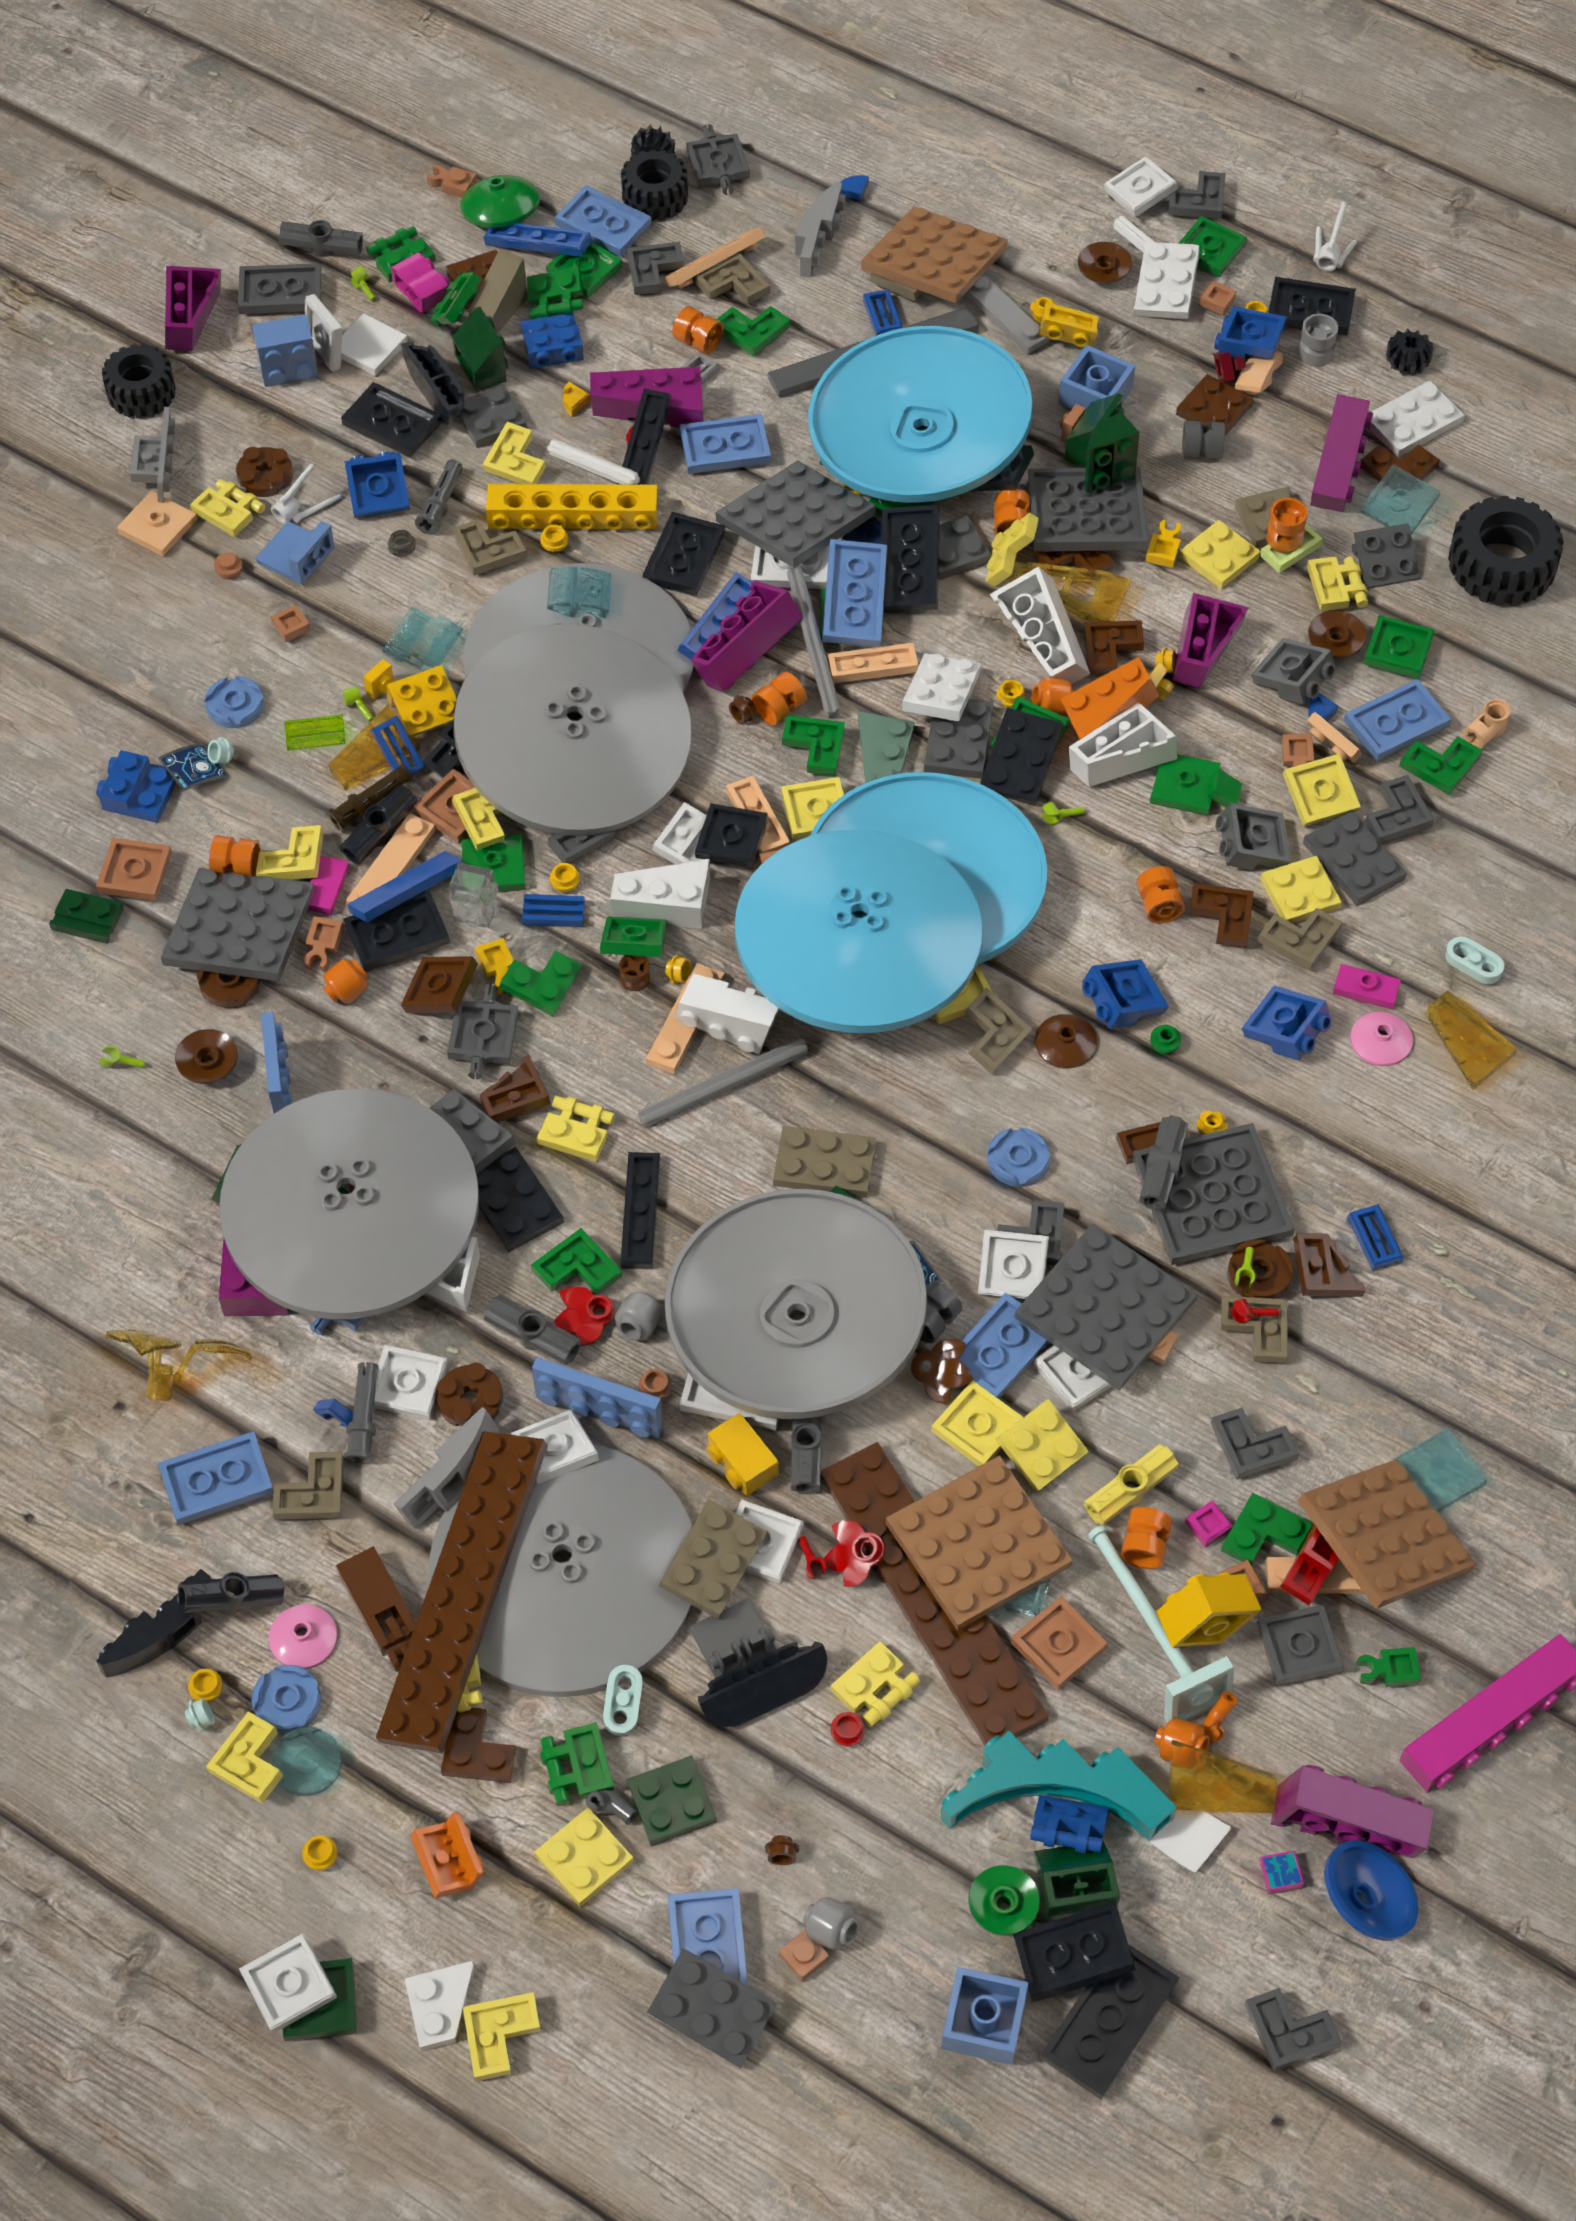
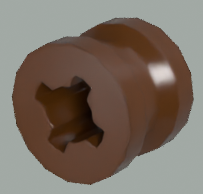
(638, 965)

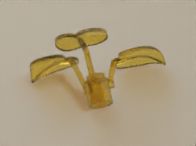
(161, 1376)

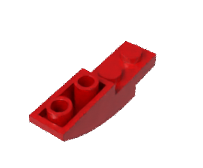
(1310, 1567)

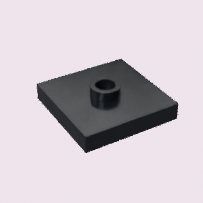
(731, 835)

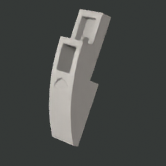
(817, 226)
(446, 1479)

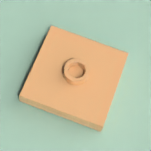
(157, 524)

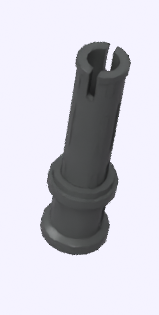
(436, 505)
(361, 1428)

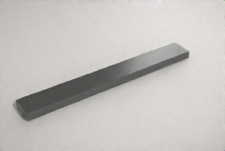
(809, 371)

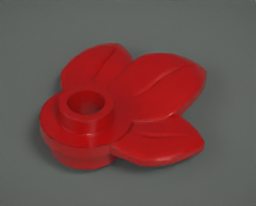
(580, 1316)
(850, 1552)

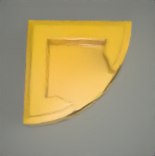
(574, 398)

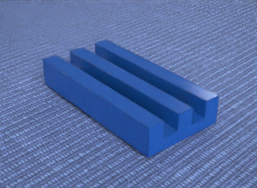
(872, 314)
(406, 741)
(554, 906)
(1384, 1259)

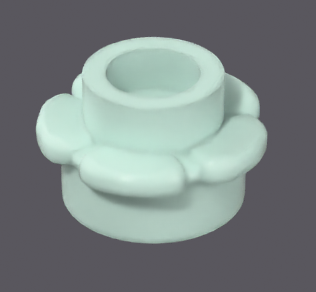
(220, 751)
(199, 1714)

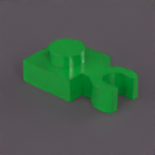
(1395, 1666)

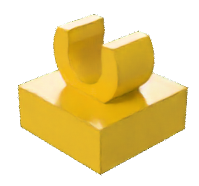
(1163, 685)

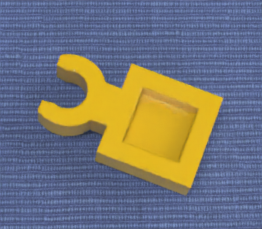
(1164, 546)
(494, 960)

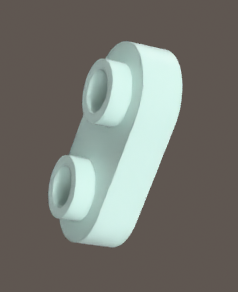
(1475, 960)
(622, 1700)

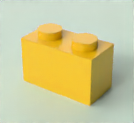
(742, 1455)

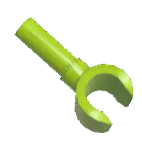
(359, 279)
(352, 696)
(1053, 815)
(117, 1057)
(1246, 1269)

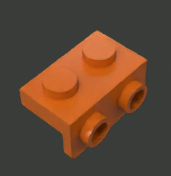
(448, 1856)

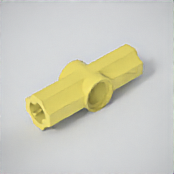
(1145, 1472)

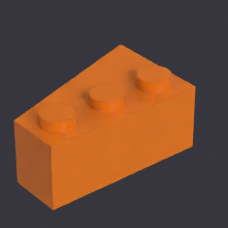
(1110, 696)

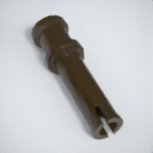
(358, 804)

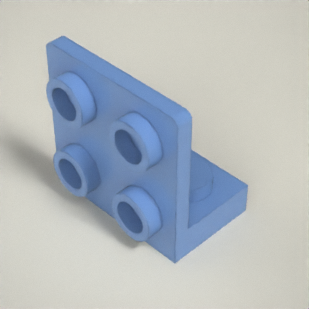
(296, 551)

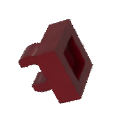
(1226, 365)

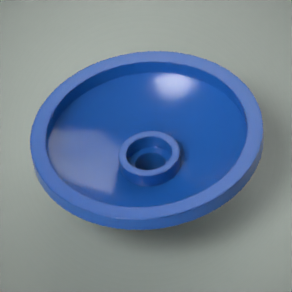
(1371, 1890)

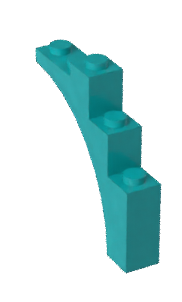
(1061, 1773)

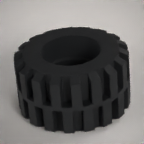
(655, 184)
(138, 381)

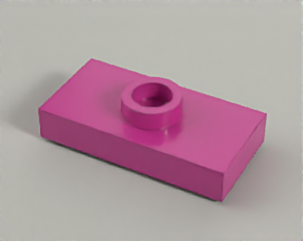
(1366, 986)

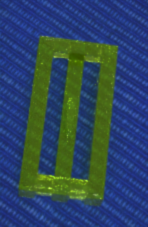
(314, 728)

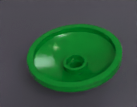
(499, 201)

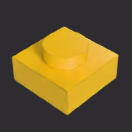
(377, 679)

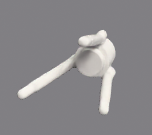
(1329, 255)
(287, 507)

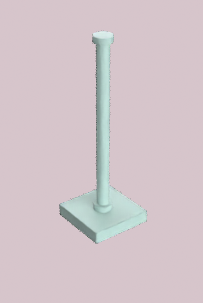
(1195, 1690)

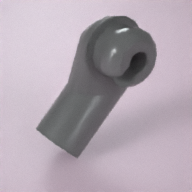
(611, 1803)

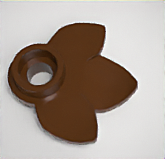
(945, 1369)

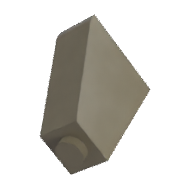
(502, 289)

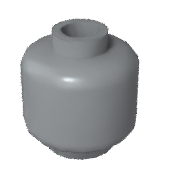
(638, 1316)
(831, 1923)

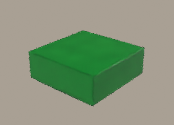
(1224, 788)

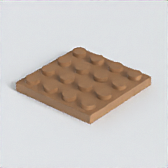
(934, 254)
(1386, 1533)
(978, 1542)

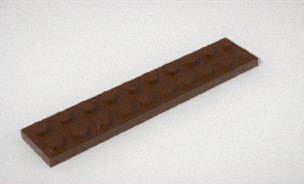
(462, 1592)
(970, 1659)

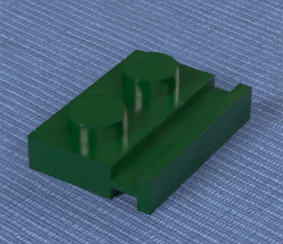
(86, 916)

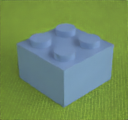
(285, 350)
(1095, 377)
(984, 2015)

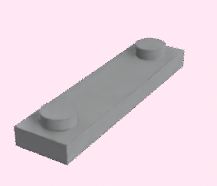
(1006, 314)

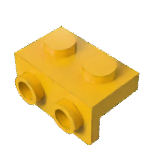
(1069, 325)

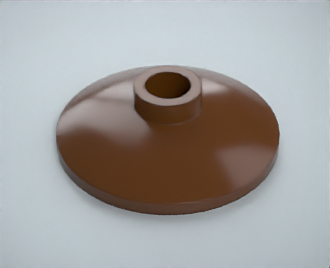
(1104, 262)
(1337, 632)
(203, 1046)
(1064, 1051)

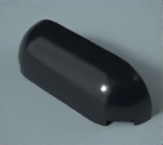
(434, 380)
(764, 1684)

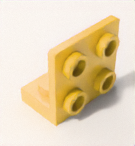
(423, 700)

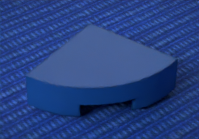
(855, 186)
(1322, 707)
(335, 1409)

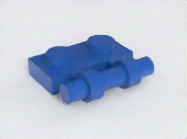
(1069, 1816)

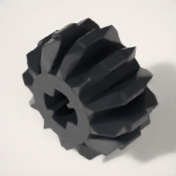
(652, 139)
(1409, 351)

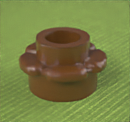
(742, 709)
(781, 1850)

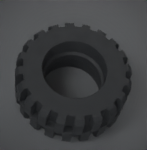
(1509, 523)

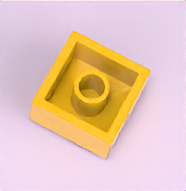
(1208, 1610)

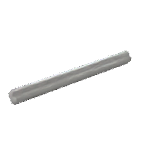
(814, 643)
(722, 1082)

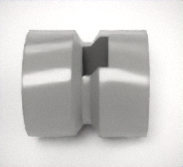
(1318, 340)

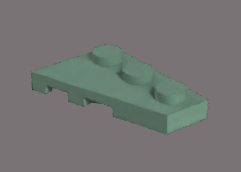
(884, 744)

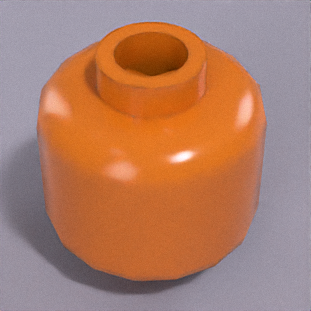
(1049, 694)
(345, 981)
(1181, 1731)

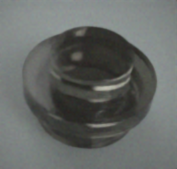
(401, 543)

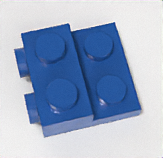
(1250, 333)
(552, 340)
(377, 484)
(135, 787)
(1123, 993)
(1288, 1022)

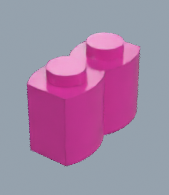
(420, 282)

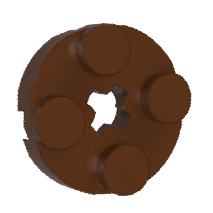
(263, 458)
(225, 994)
(1272, 1258)
(464, 1379)

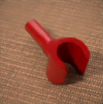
(1243, 1313)
(810, 1558)

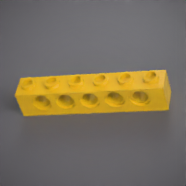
(572, 506)

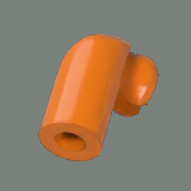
(1217, 1715)

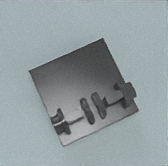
(1386, 555)
(732, 1638)

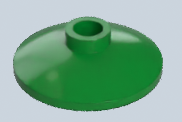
(1006, 1884)

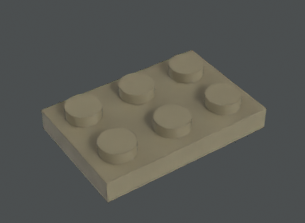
(824, 1160)
(713, 1558)

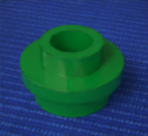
(1164, 1046)

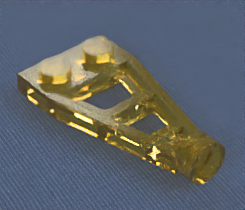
(1107, 598)

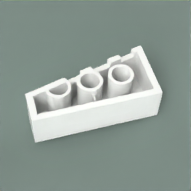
(1042, 621)

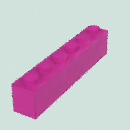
(1491, 1715)

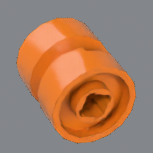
(699, 330)
(1009, 507)
(1286, 524)
(779, 698)
(234, 856)
(1160, 894)
(1146, 1538)

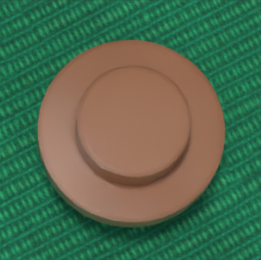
(228, 565)
(655, 1383)

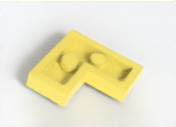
(508, 457)
(1007, 545)
(478, 818)
(299, 860)
(240, 1761)
(491, 2024)

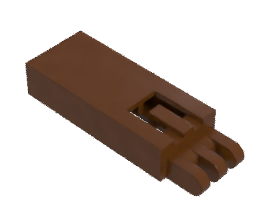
(374, 1594)

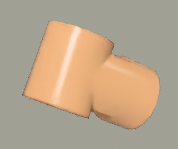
(1488, 724)

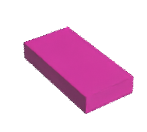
(328, 884)

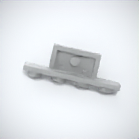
(151, 457)

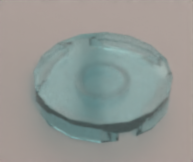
(307, 1761)

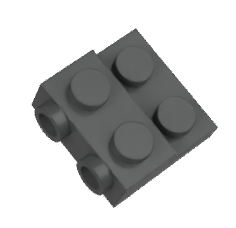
(1295, 670)
(1252, 837)

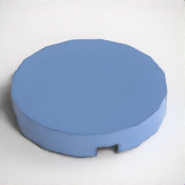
(234, 702)
(1018, 1157)
(287, 1698)

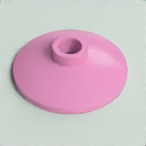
(1378, 1048)
(303, 1650)

